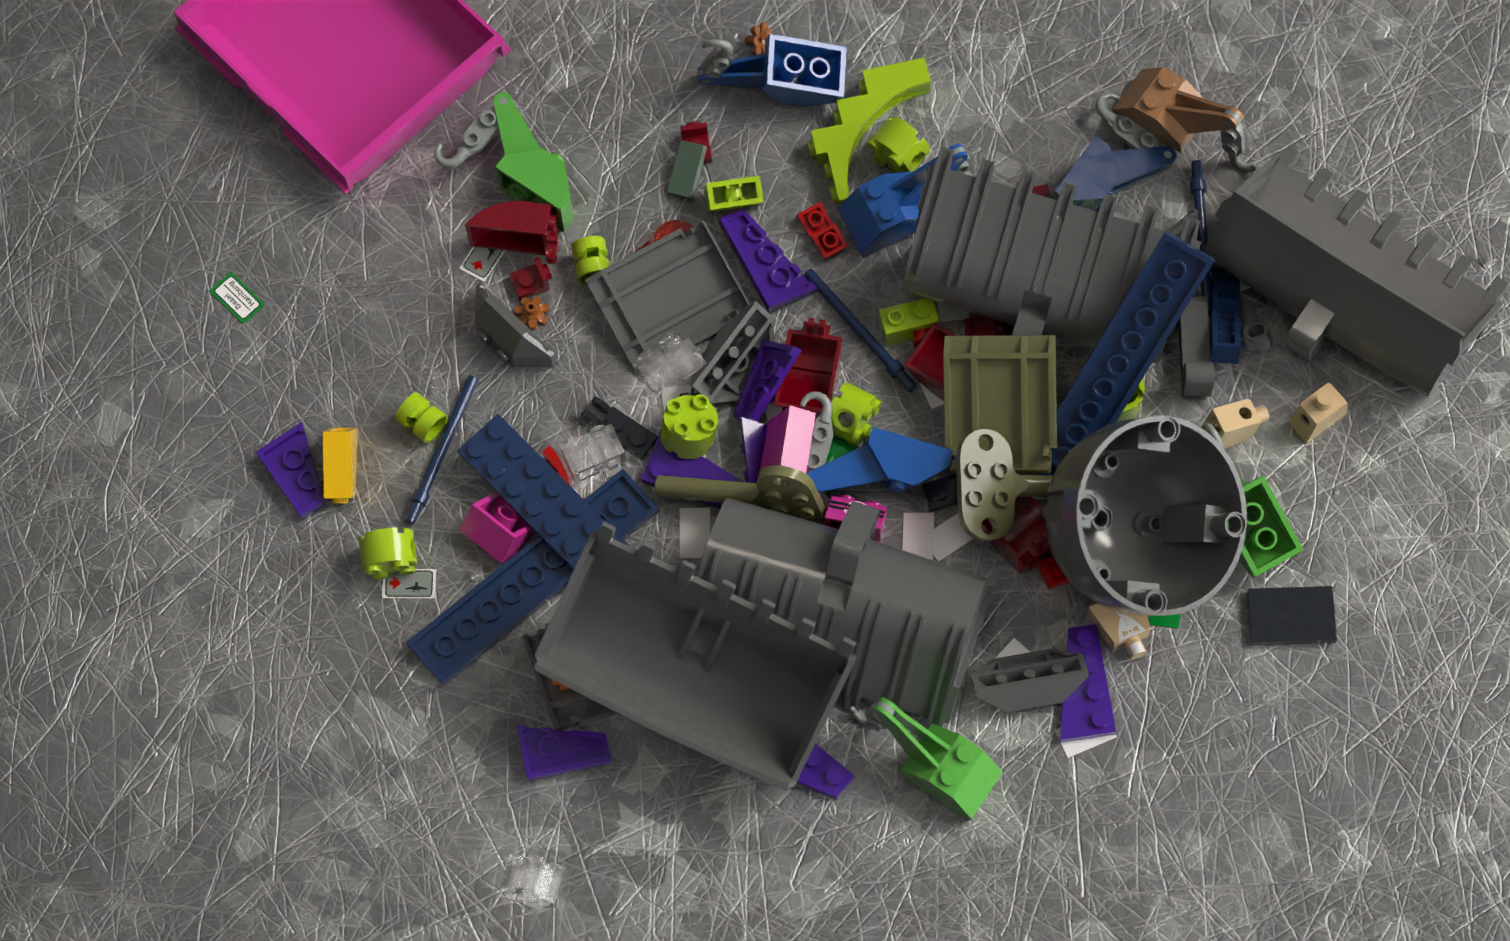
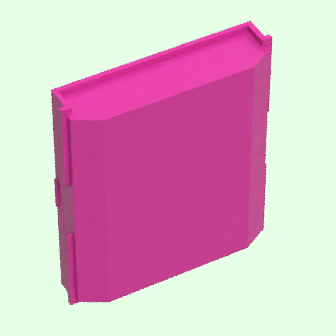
(345, 73)

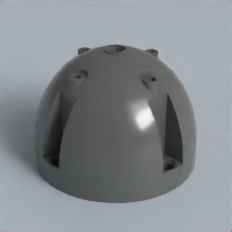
(1159, 515)

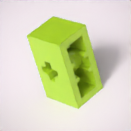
(733, 194)
(903, 320)

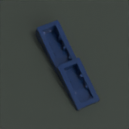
(1225, 317)

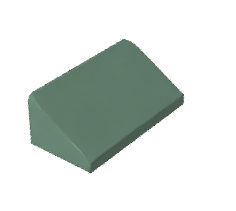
(687, 169)

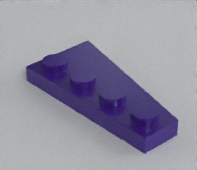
(770, 272)
(668, 464)
(1088, 709)

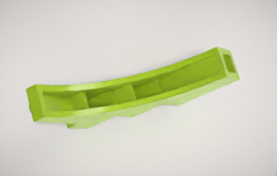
(879, 92)

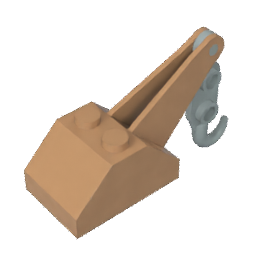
(1176, 111)

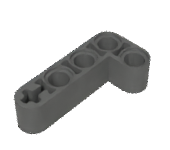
(1194, 349)

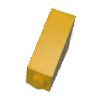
(340, 463)

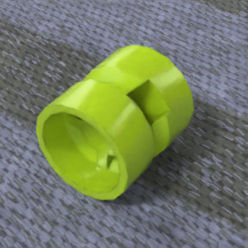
(590, 256)
(418, 415)

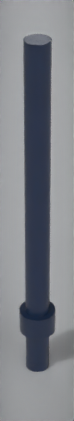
(1198, 189)
(893, 367)
(420, 496)

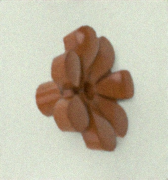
(758, 37)
(532, 312)

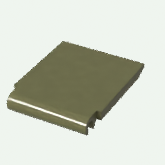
(1003, 388)

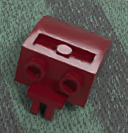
(516, 228)
(928, 360)
(814, 368)
(1025, 538)

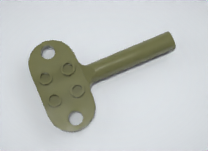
(990, 485)
(776, 488)

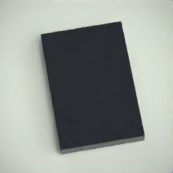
(1291, 615)

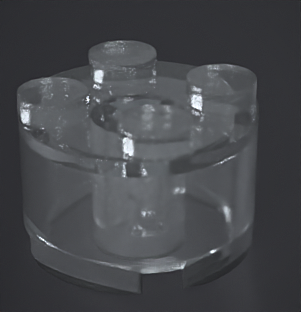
(532, 881)

